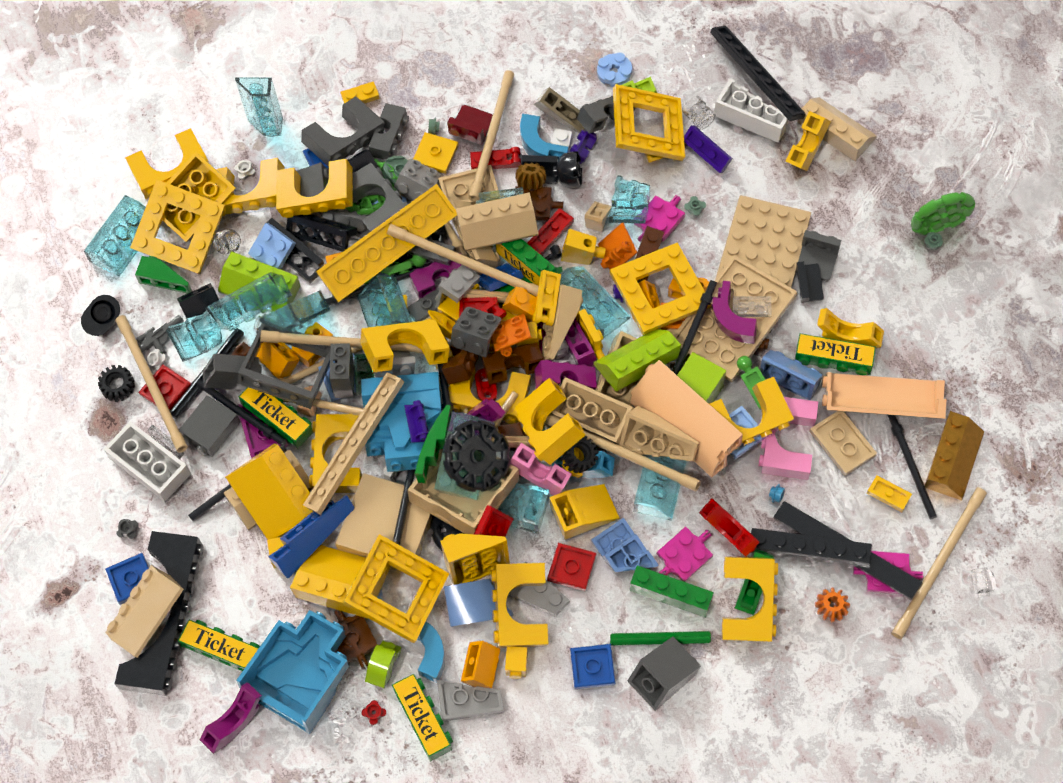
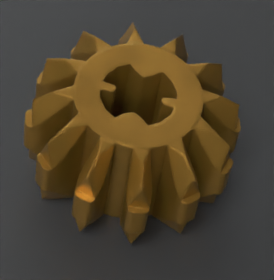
(530, 176)

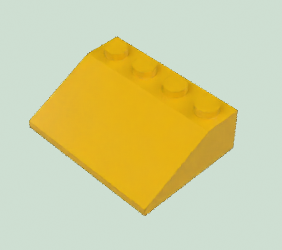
(201, 179)
(271, 491)
(473, 556)
(329, 576)

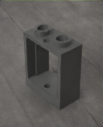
(342, 371)

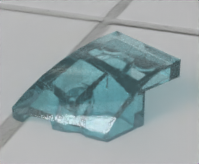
(629, 202)
(195, 336)

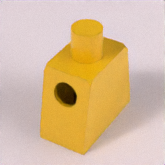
(580, 248)

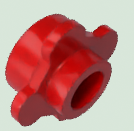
(373, 706)

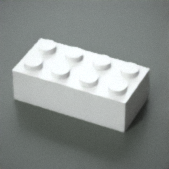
(147, 461)

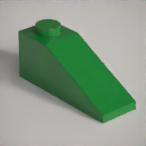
(155, 273)
(750, 590)

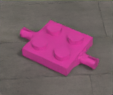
(662, 216)
(684, 554)
(899, 560)

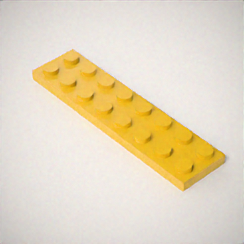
(379, 250)

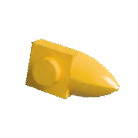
(444, 323)

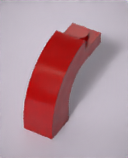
(729, 527)

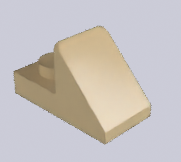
(596, 216)

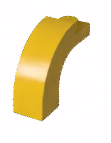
(837, 329)

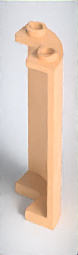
(884, 395)
(682, 407)

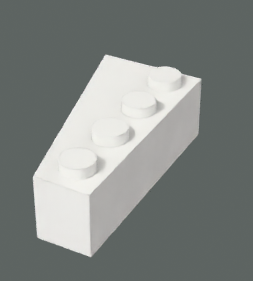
(750, 112)

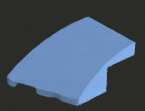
(623, 548)
(470, 602)

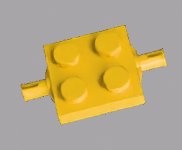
(593, 336)

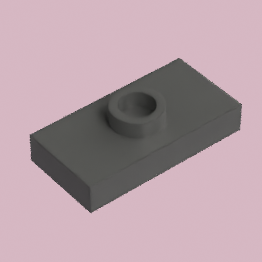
(420, 308)

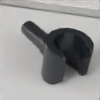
(555, 253)

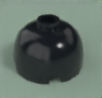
(569, 170)

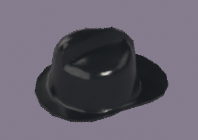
(100, 315)

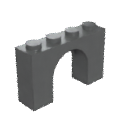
(336, 148)
(371, 182)

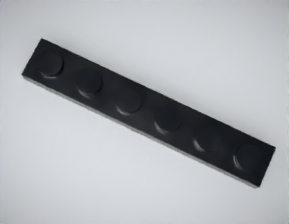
(813, 546)

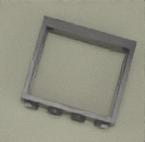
(279, 388)

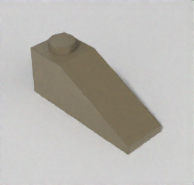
(559, 109)

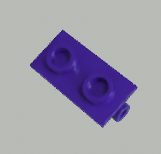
(585, 140)
(416, 421)

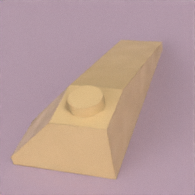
(567, 307)
(652, 435)

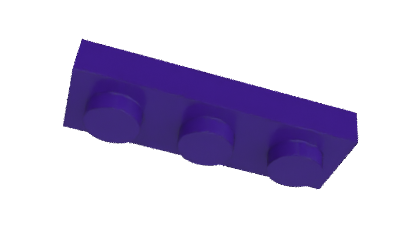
(707, 149)

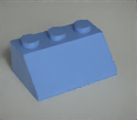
(790, 374)

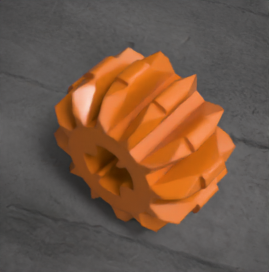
(832, 612)

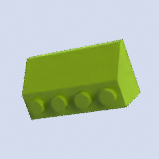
(241, 271)
(631, 360)

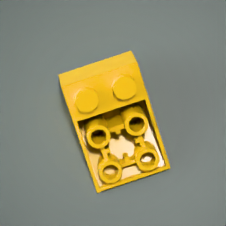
(583, 509)

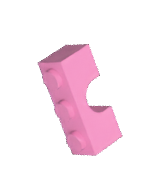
(543, 476)

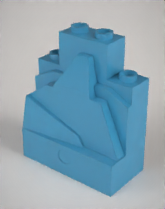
(392, 432)
(298, 669)

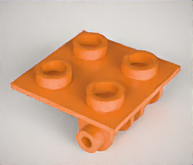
(618, 247)
(510, 333)

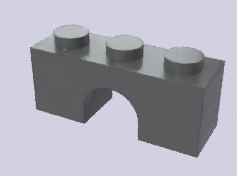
(594, 115)
(385, 144)

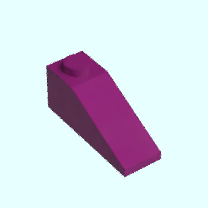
(579, 345)

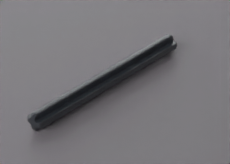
(190, 393)

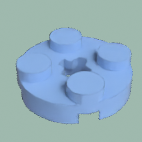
(614, 61)

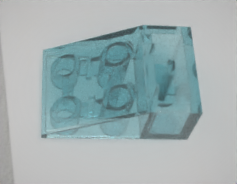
(526, 506)

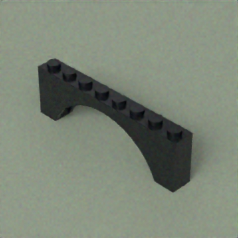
(153, 668)

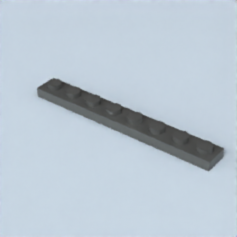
(418, 251)

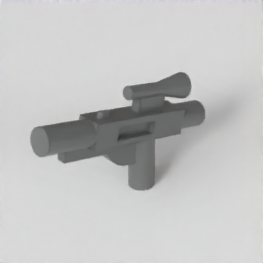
(157, 338)

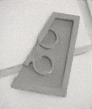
(541, 597)
(464, 701)

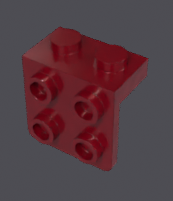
(470, 124)

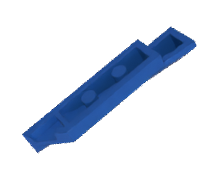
(309, 535)

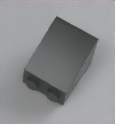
(663, 672)

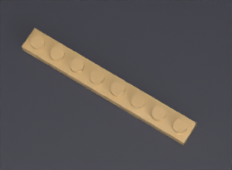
(353, 443)

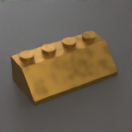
(954, 456)

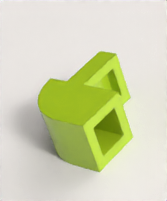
(381, 663)

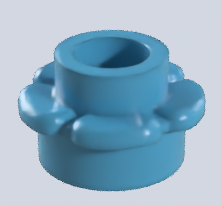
(777, 493)

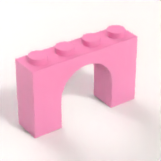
(780, 461)

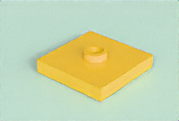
(436, 152)

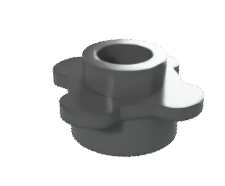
(123, 524)

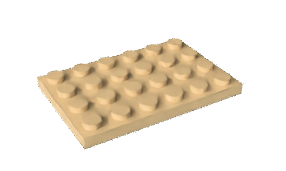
(766, 237)
(711, 341)

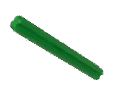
(659, 638)

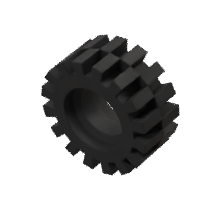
(111, 374)
(589, 456)

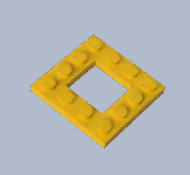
(626, 138)
(145, 237)
(651, 319)
(362, 601)

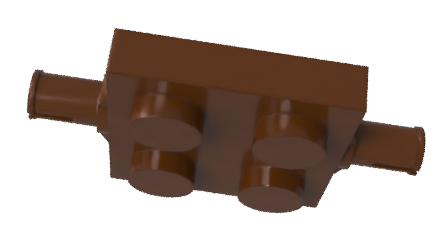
(543, 202)
(357, 640)

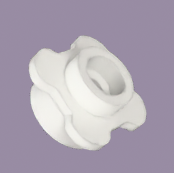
(245, 164)
(156, 359)

